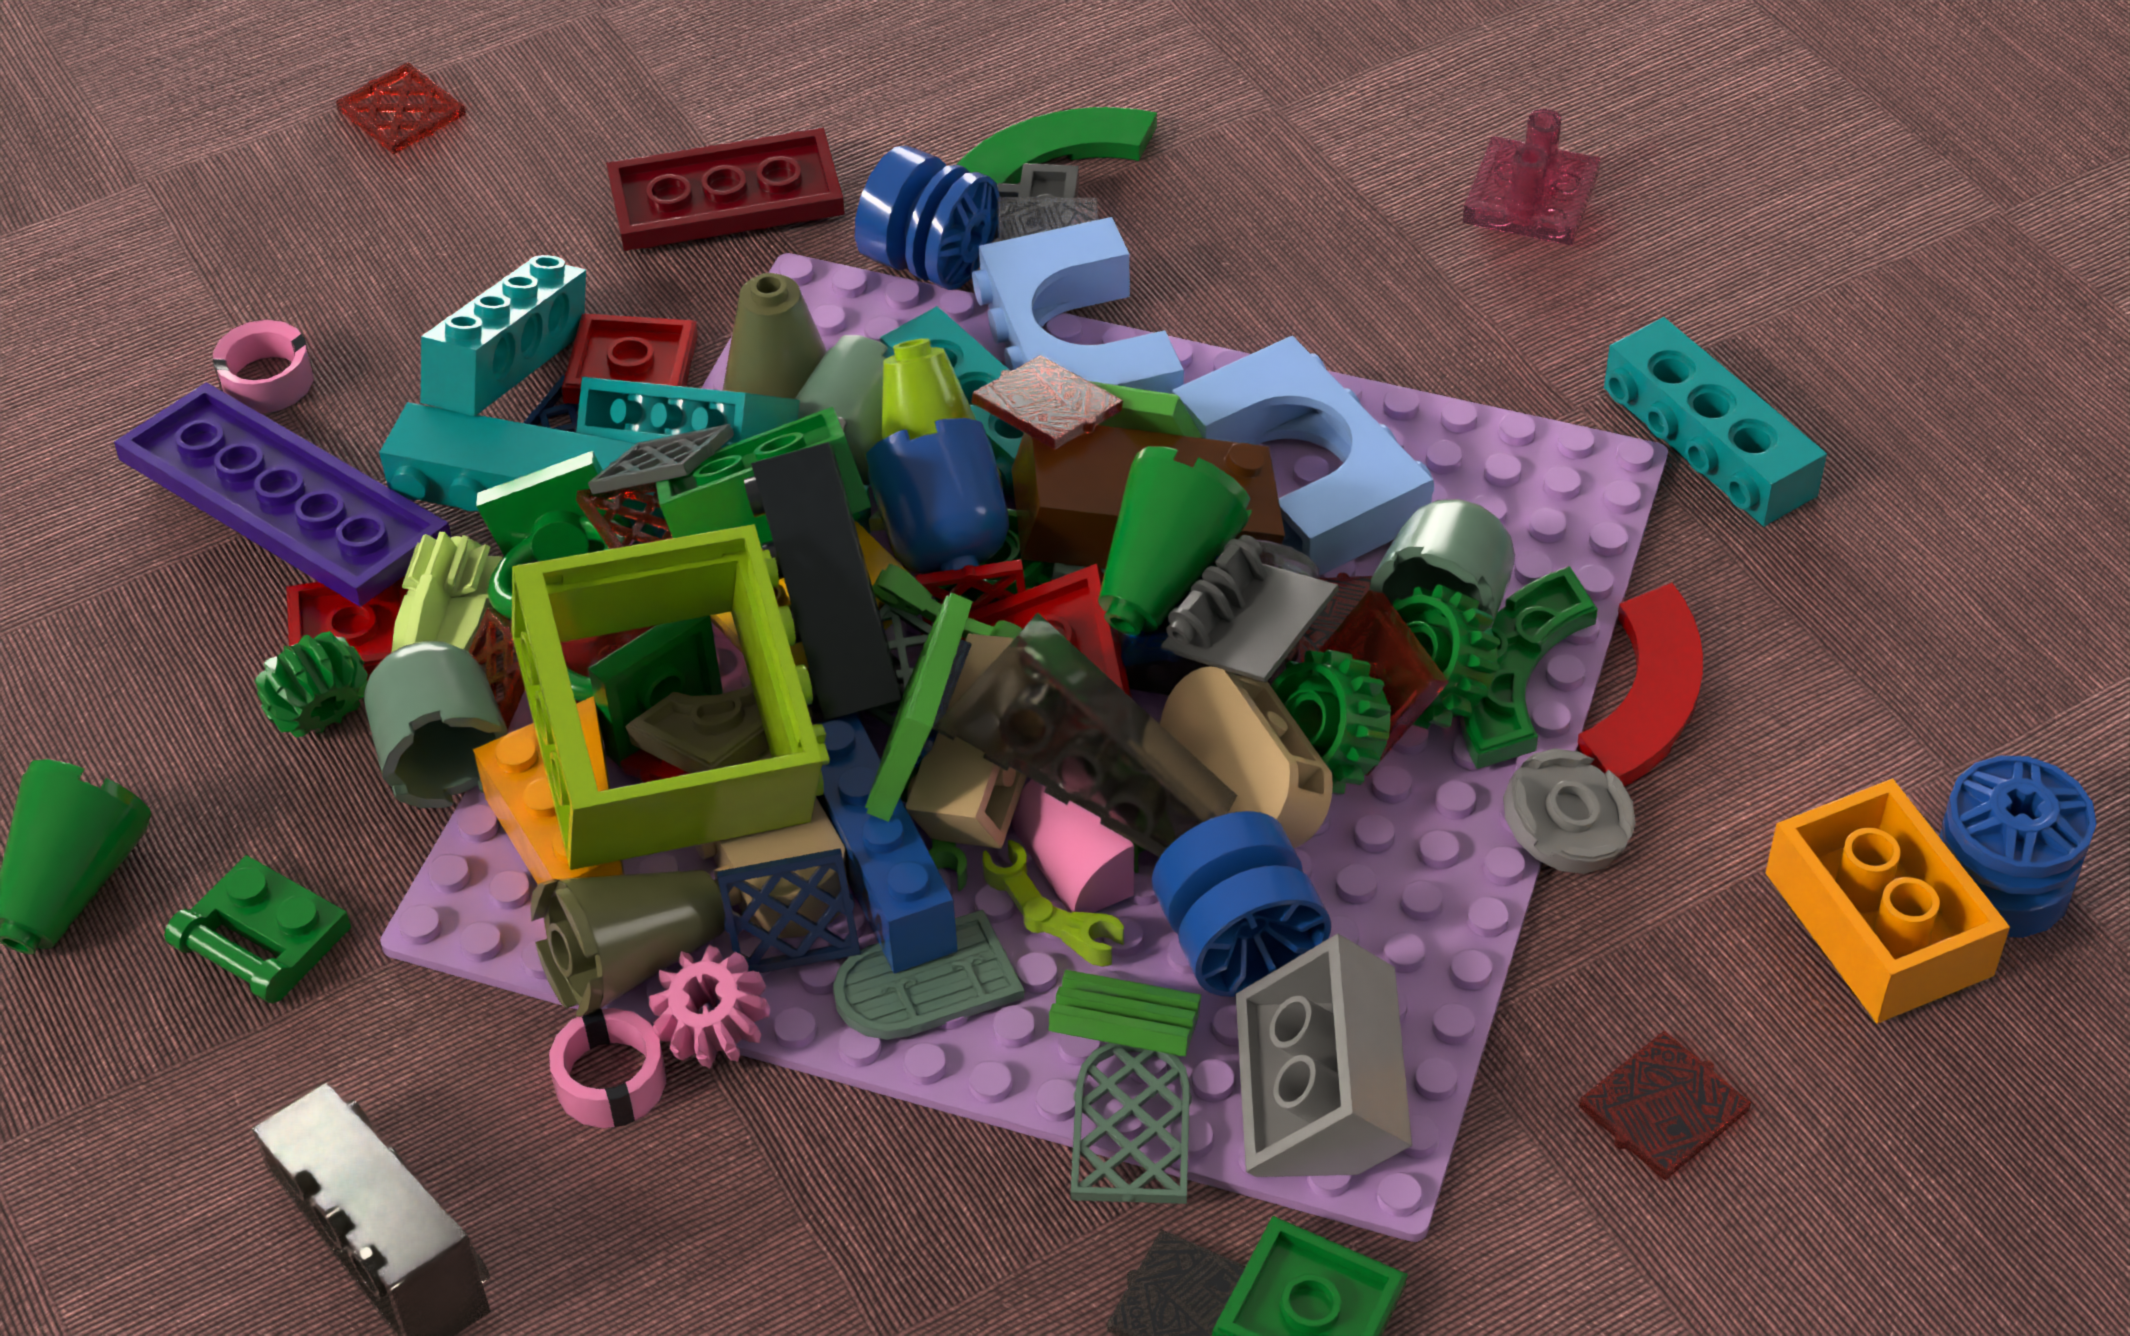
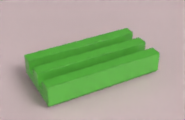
(1125, 1013)

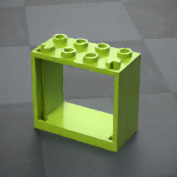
(648, 588)

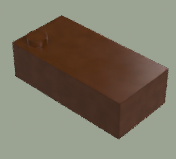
(1074, 493)

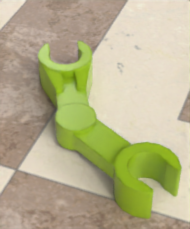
(1040, 916)

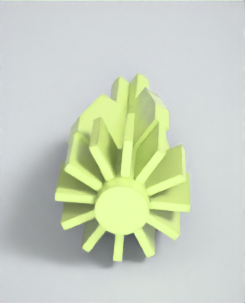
(445, 592)

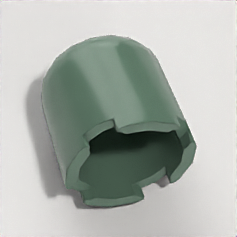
(852, 384)
(1452, 547)
(425, 719)

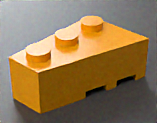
(522, 799)

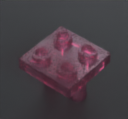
(1532, 184)

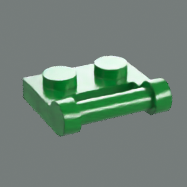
(271, 914)

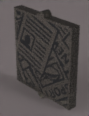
(1175, 1291)

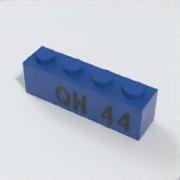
(884, 859)

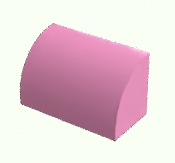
(1075, 853)

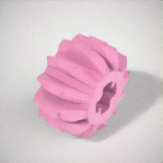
(715, 1029)

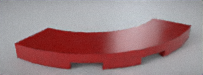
(1664, 687)

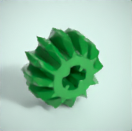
(312, 684)

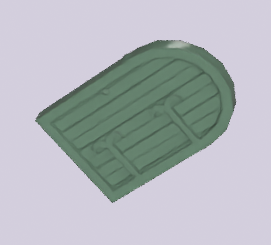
(929, 994)

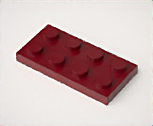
(724, 189)

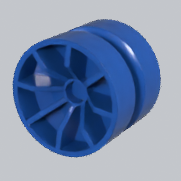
(1238, 900)

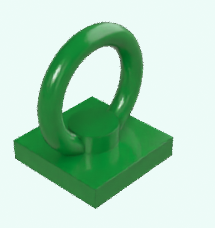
(541, 521)
(645, 671)

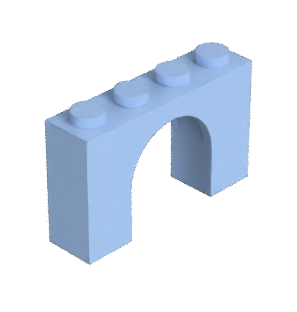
(1064, 270)
(1293, 396)

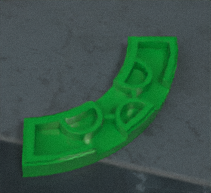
(1071, 132)
(1527, 629)

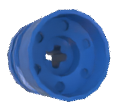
(926, 216)
(2020, 837)

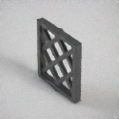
(661, 459)

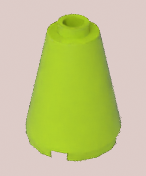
(920, 390)

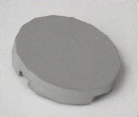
(1568, 811)

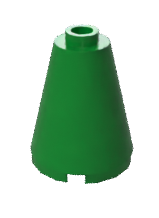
(1167, 536)
(62, 850)

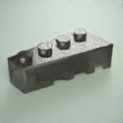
(374, 1216)

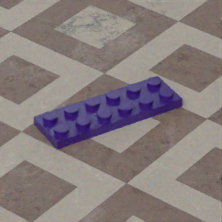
(281, 492)

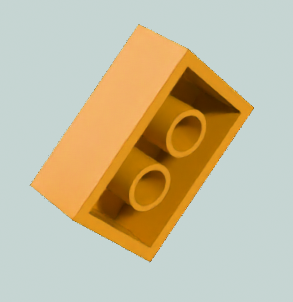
(1886, 900)

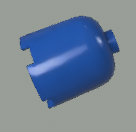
(939, 496)

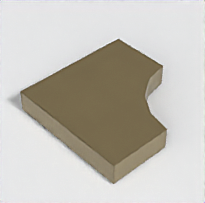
(702, 730)

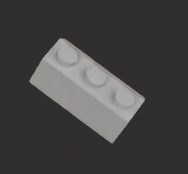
(1322, 1065)

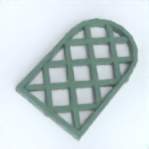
(1134, 1192)

